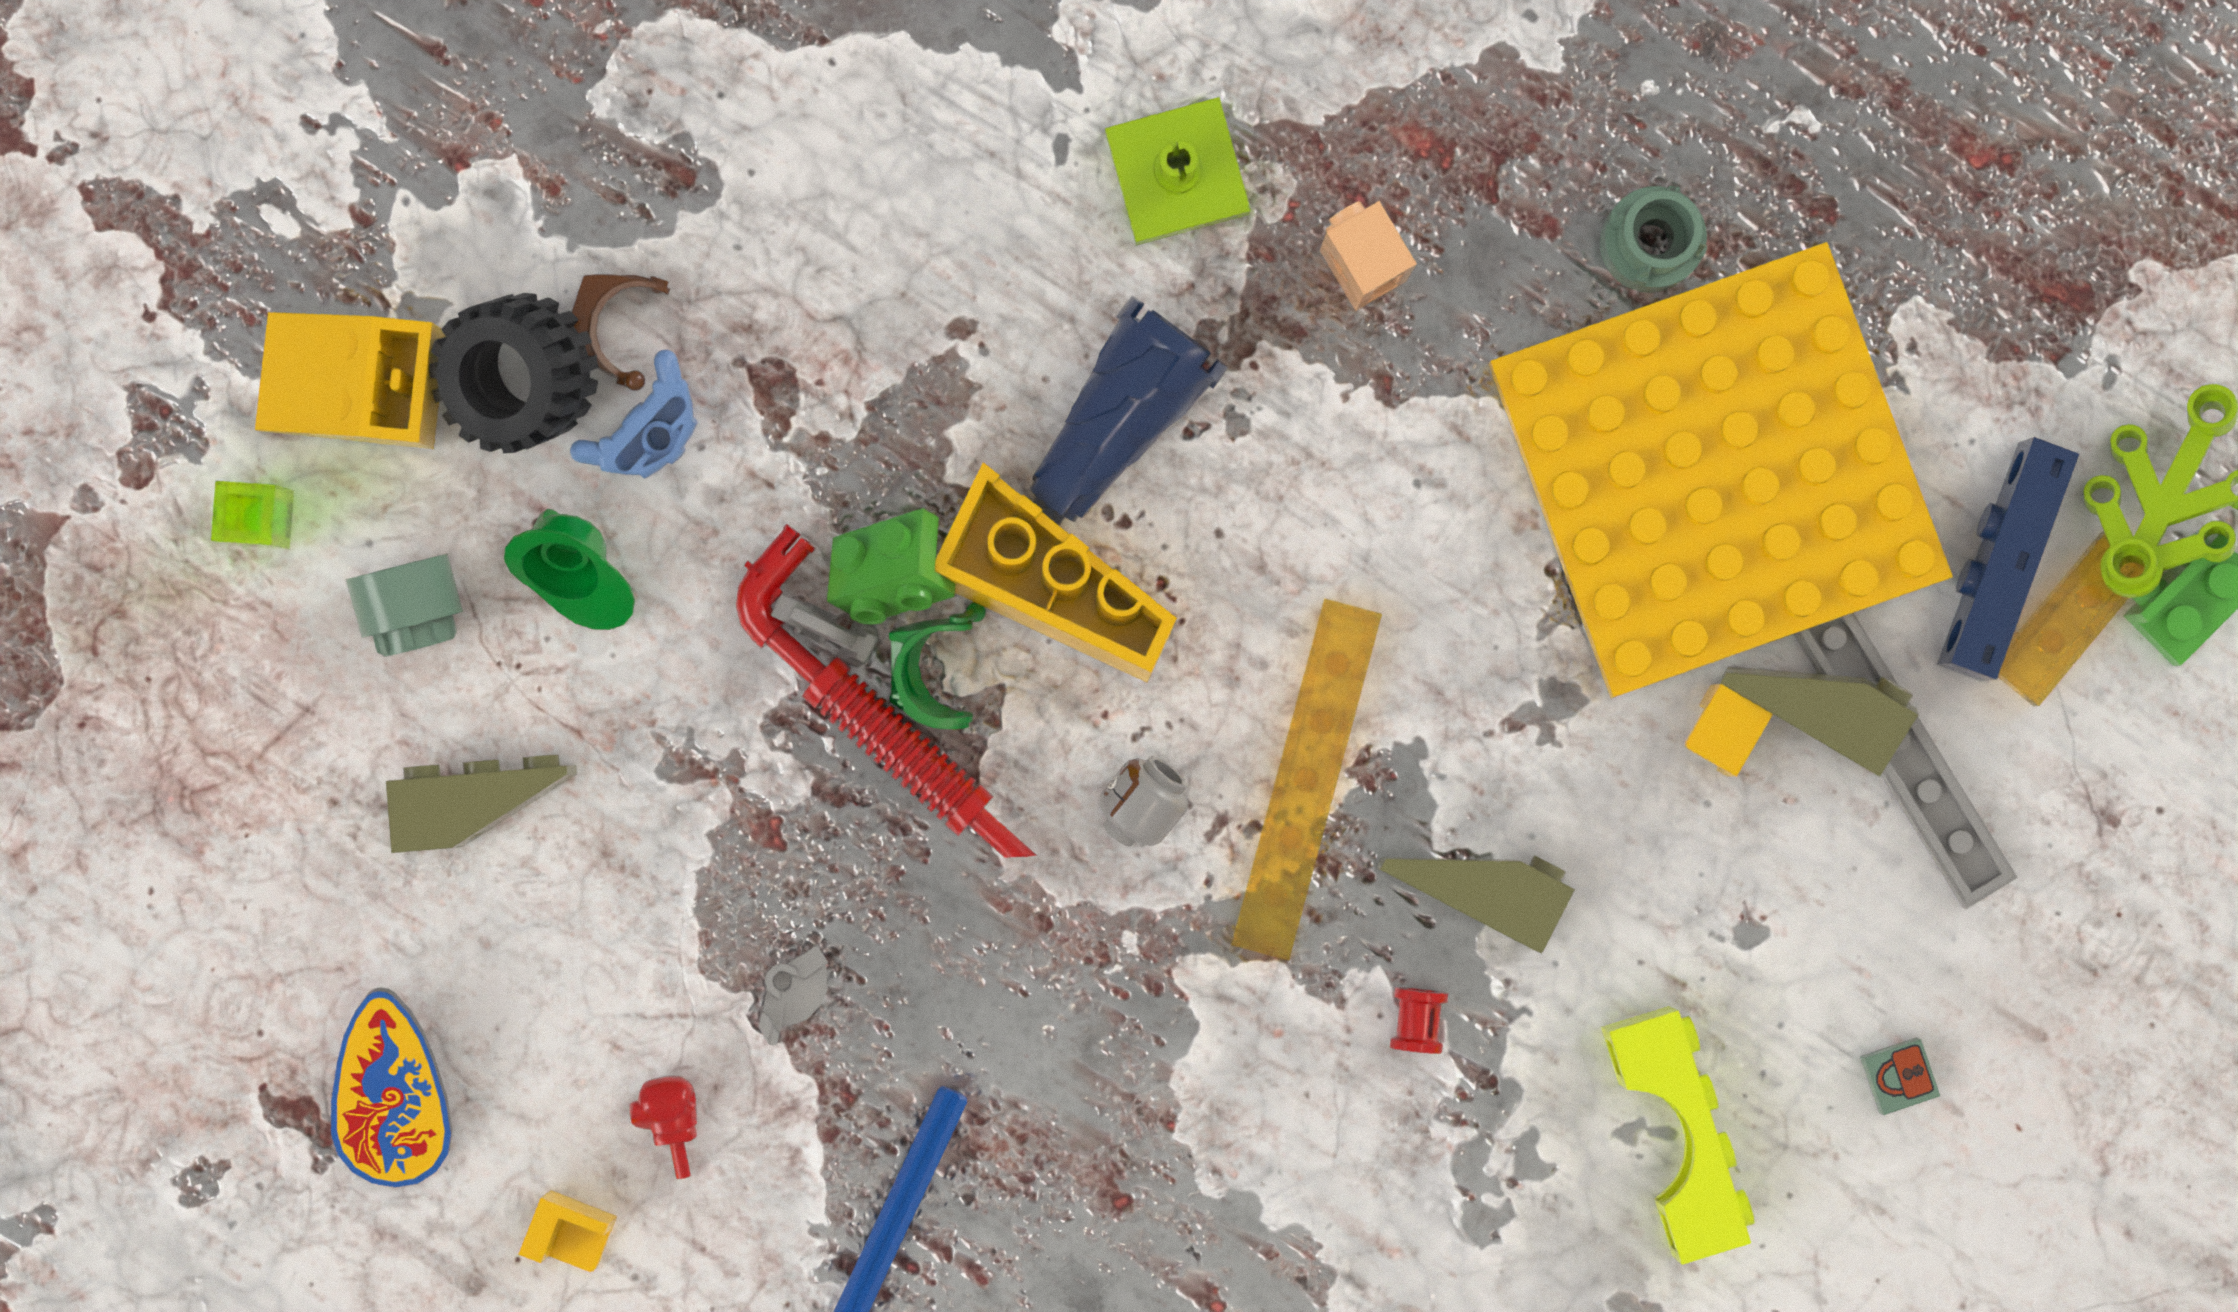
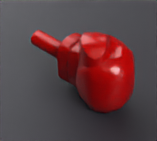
(670, 1112)

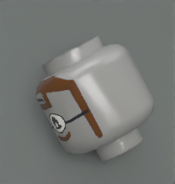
(1143, 801)

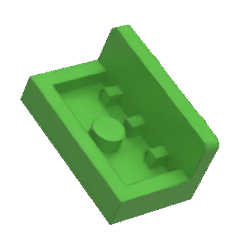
(887, 568)

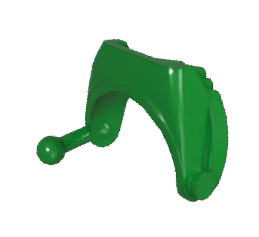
(907, 687)

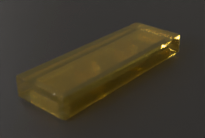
(2063, 626)

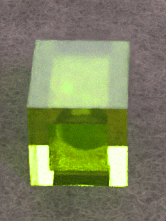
(252, 515)

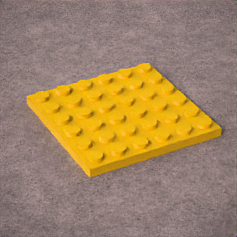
(1719, 470)

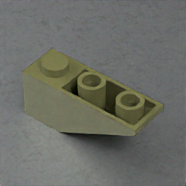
(456, 809)

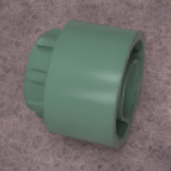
(407, 605)

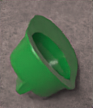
(569, 569)

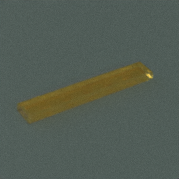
(1306, 779)

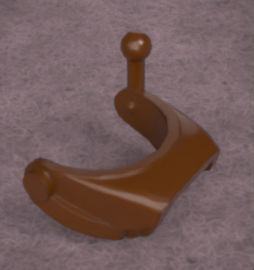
(590, 300)

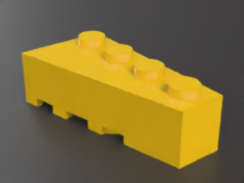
(1041, 576)

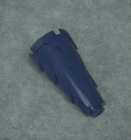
(1135, 392)

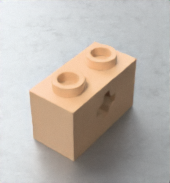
(1366, 253)

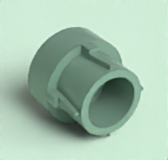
(1678, 220)

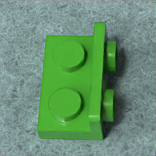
(2188, 604)

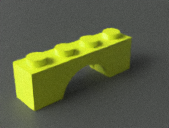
(1700, 1206)

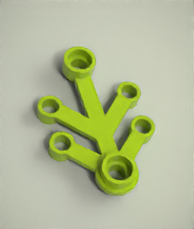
(2166, 502)

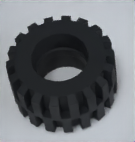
(472, 382)

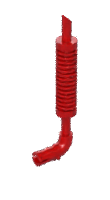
(859, 709)

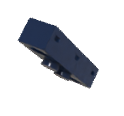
(2007, 560)

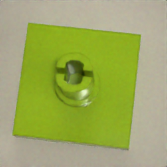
(1177, 171)

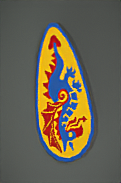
(389, 1096)

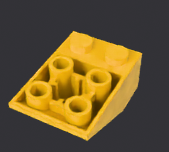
(349, 378)

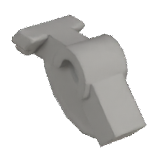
(820, 625)
(793, 992)

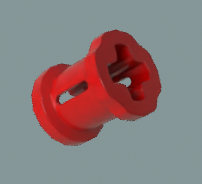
(1418, 1020)

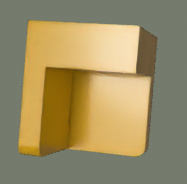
(1727, 729)
(567, 1232)

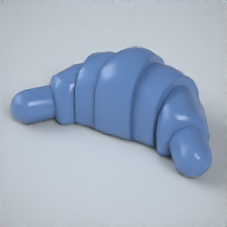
(651, 431)

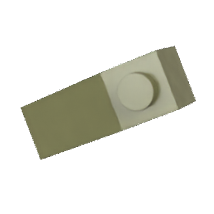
(1840, 711)
(1500, 893)

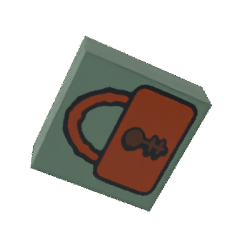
(1900, 1076)

